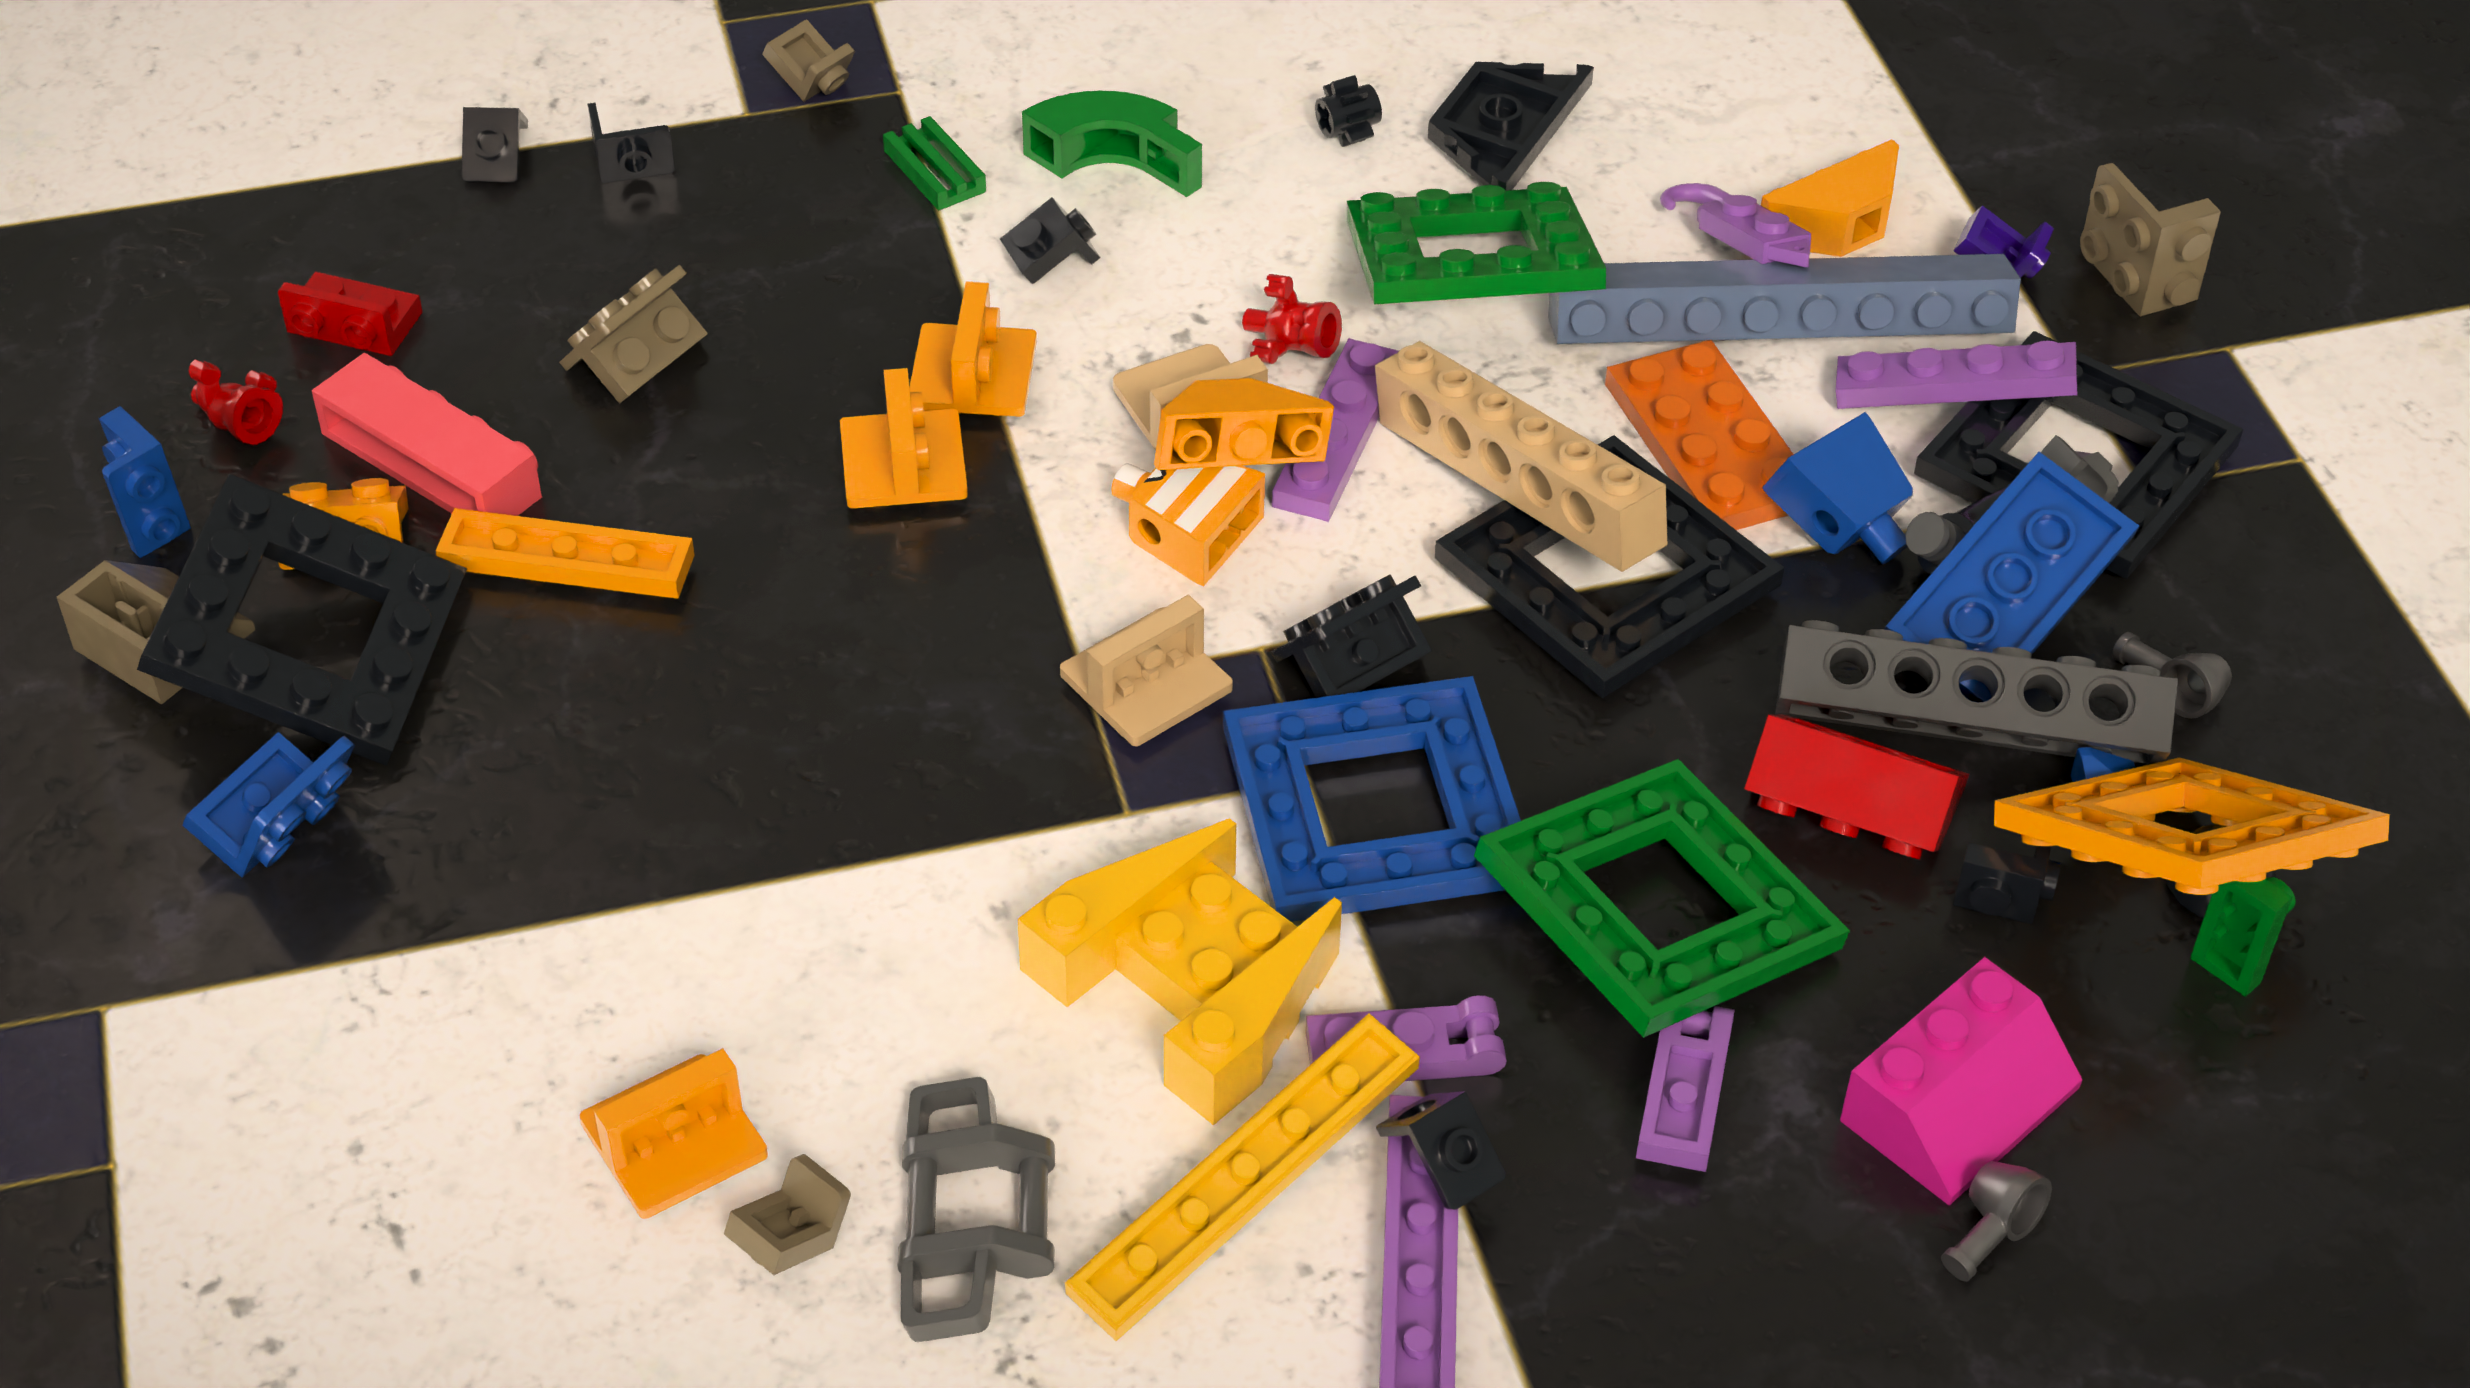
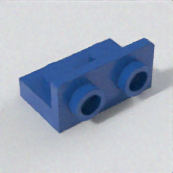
(141, 484)

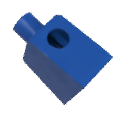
(1845, 490)

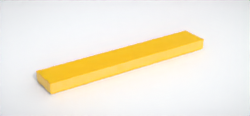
(1241, 1177)

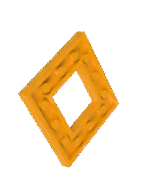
(2264, 823)

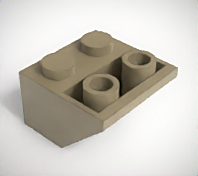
(114, 615)

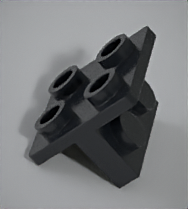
(1357, 639)

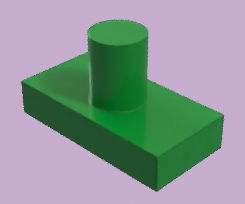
(2242, 931)

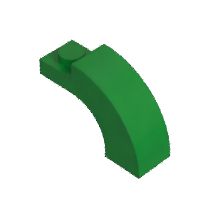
(1116, 129)

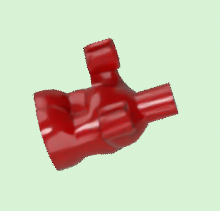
(1293, 324)
(245, 411)

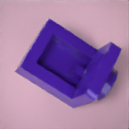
(1991, 235)

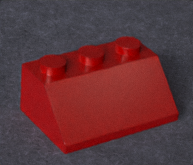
(1854, 785)

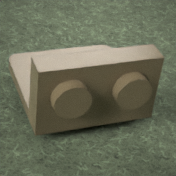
(2145, 253)

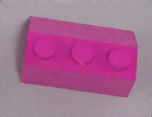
(1962, 1081)

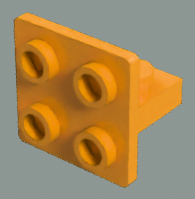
(974, 363)
(903, 453)
(675, 1133)

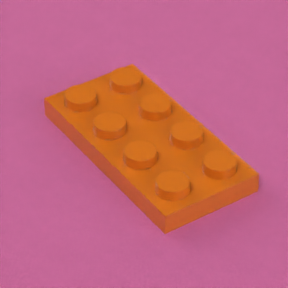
(1703, 429)

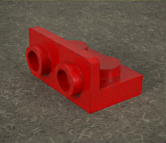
(349, 312)

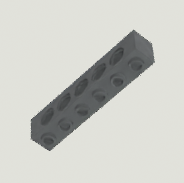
(1941, 711)

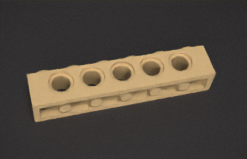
(1523, 455)

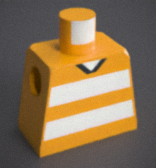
(1191, 514)

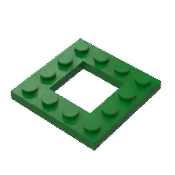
(1556, 259)
(1777, 922)

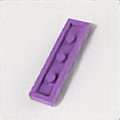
(1956, 375)
(1352, 389)

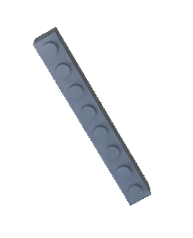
(1791, 300)

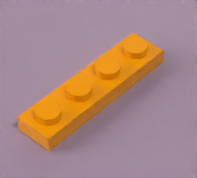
(567, 553)

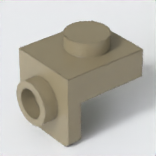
(808, 61)
(794, 1221)

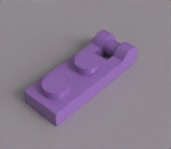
(1428, 1035)
(1685, 1090)

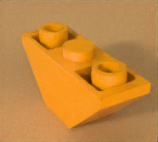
(1843, 203)
(1241, 425)

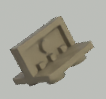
(636, 335)

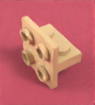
(1150, 672)

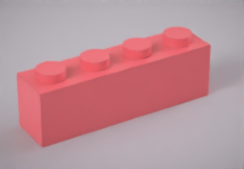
(425, 440)

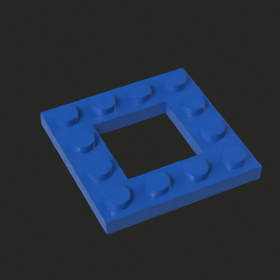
(1297, 867)

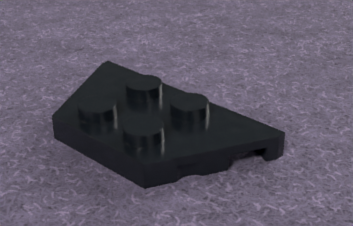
(1505, 117)

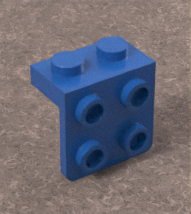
(266, 799)

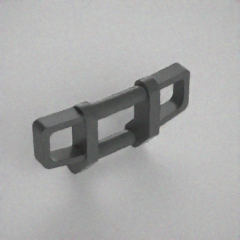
(975, 1249)

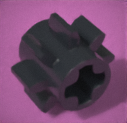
(1348, 111)

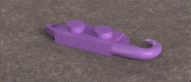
(1743, 224)

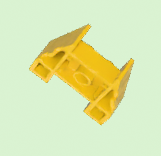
(1197, 949)

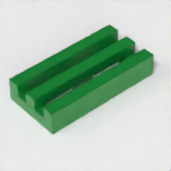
(943, 159)

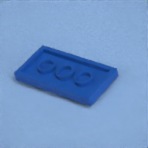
(2018, 567)

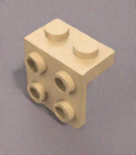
(1155, 384)

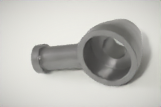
(2200, 676)
(2011, 1206)

